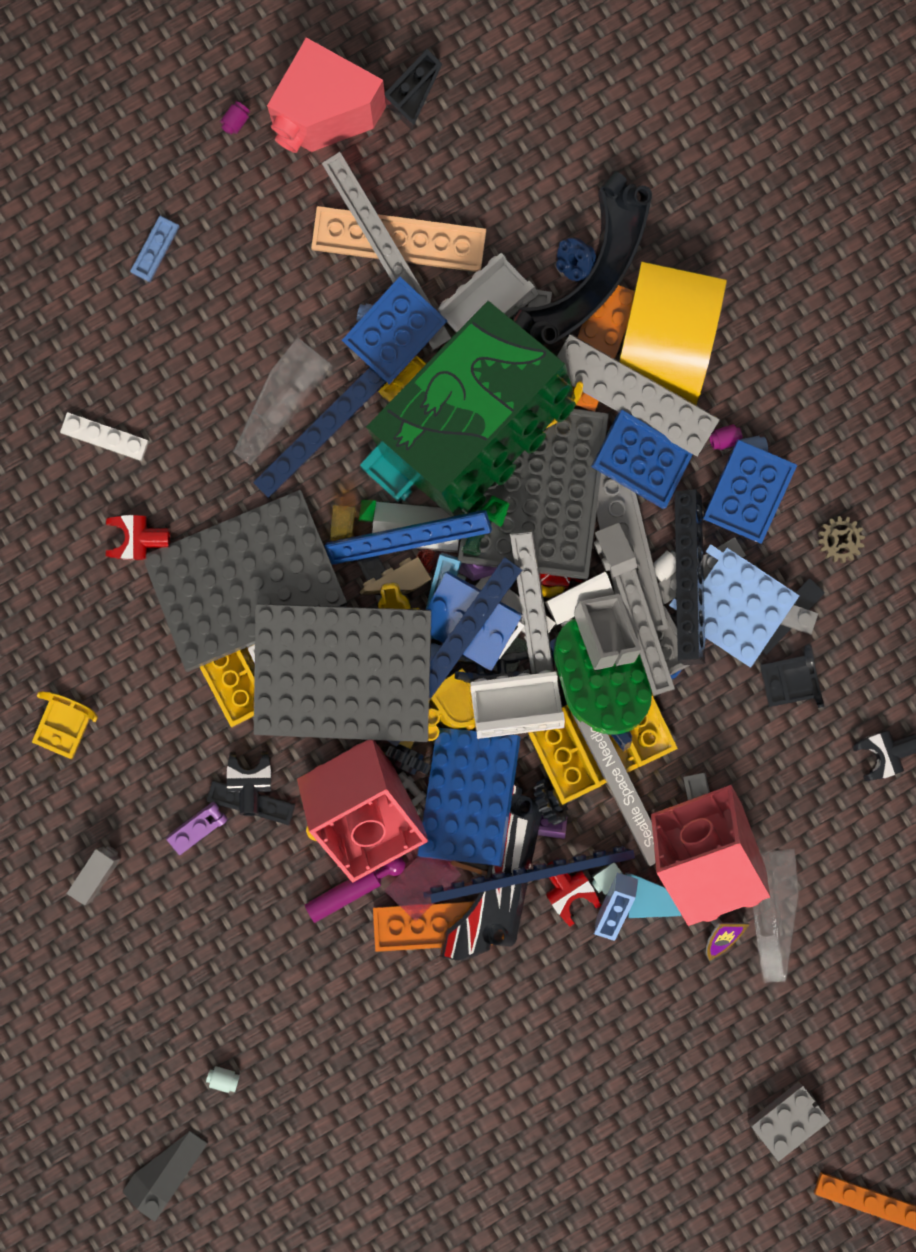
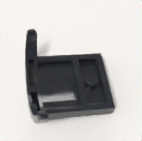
(792, 680)

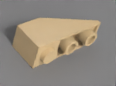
(408, 576)

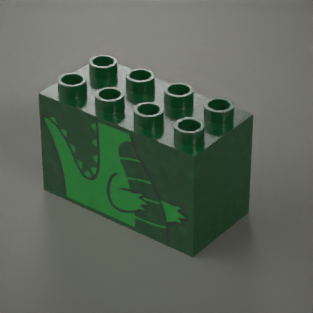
(474, 411)

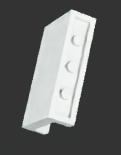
(495, 282)
(516, 704)

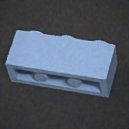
(616, 906)

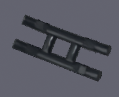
(506, 658)

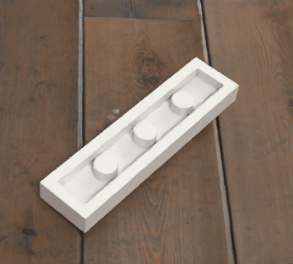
(104, 436)

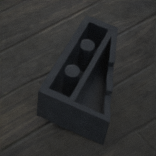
(412, 88)

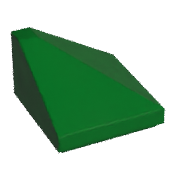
(367, 510)
(496, 510)

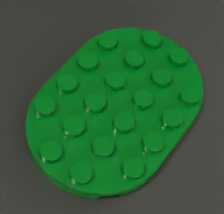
(606, 698)

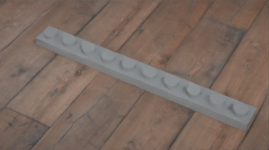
(375, 231)

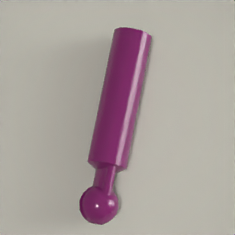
(348, 892)

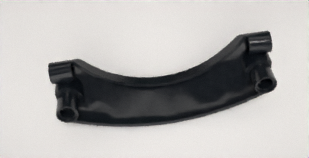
(621, 232)

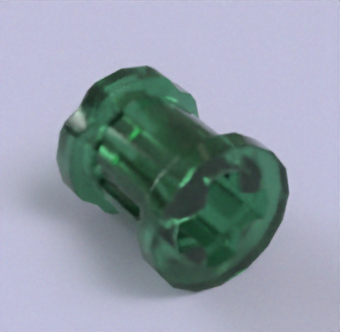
(472, 545)

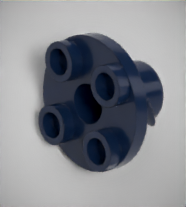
(575, 258)

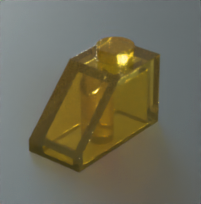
(342, 522)

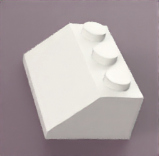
(564, 605)

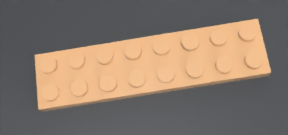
(417, 240)

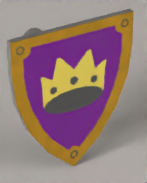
(723, 937)

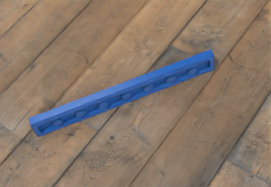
(408, 537)

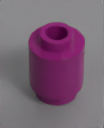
(234, 118)
(725, 437)

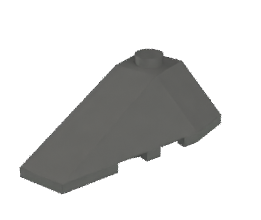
(160, 1178)

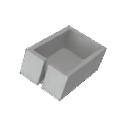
(607, 631)
(788, 1121)

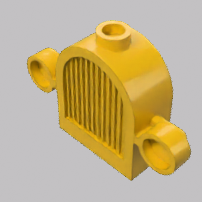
(452, 705)

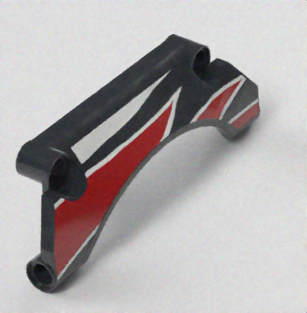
(498, 909)

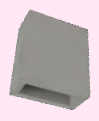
(94, 875)

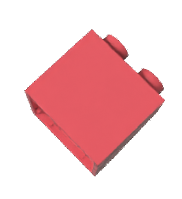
(324, 100)
(360, 810)
(709, 856)

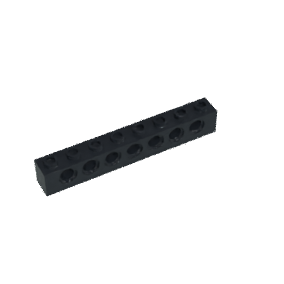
(689, 577)

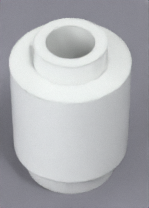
(665, 566)

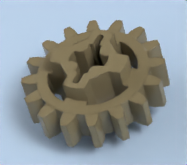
(833, 534)

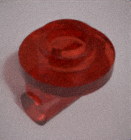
(428, 558)

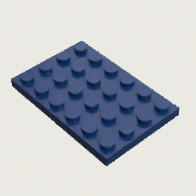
(469, 797)

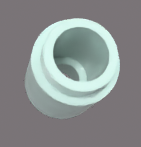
(222, 1079)

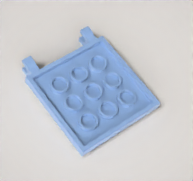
(742, 605)

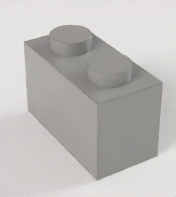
(615, 550)

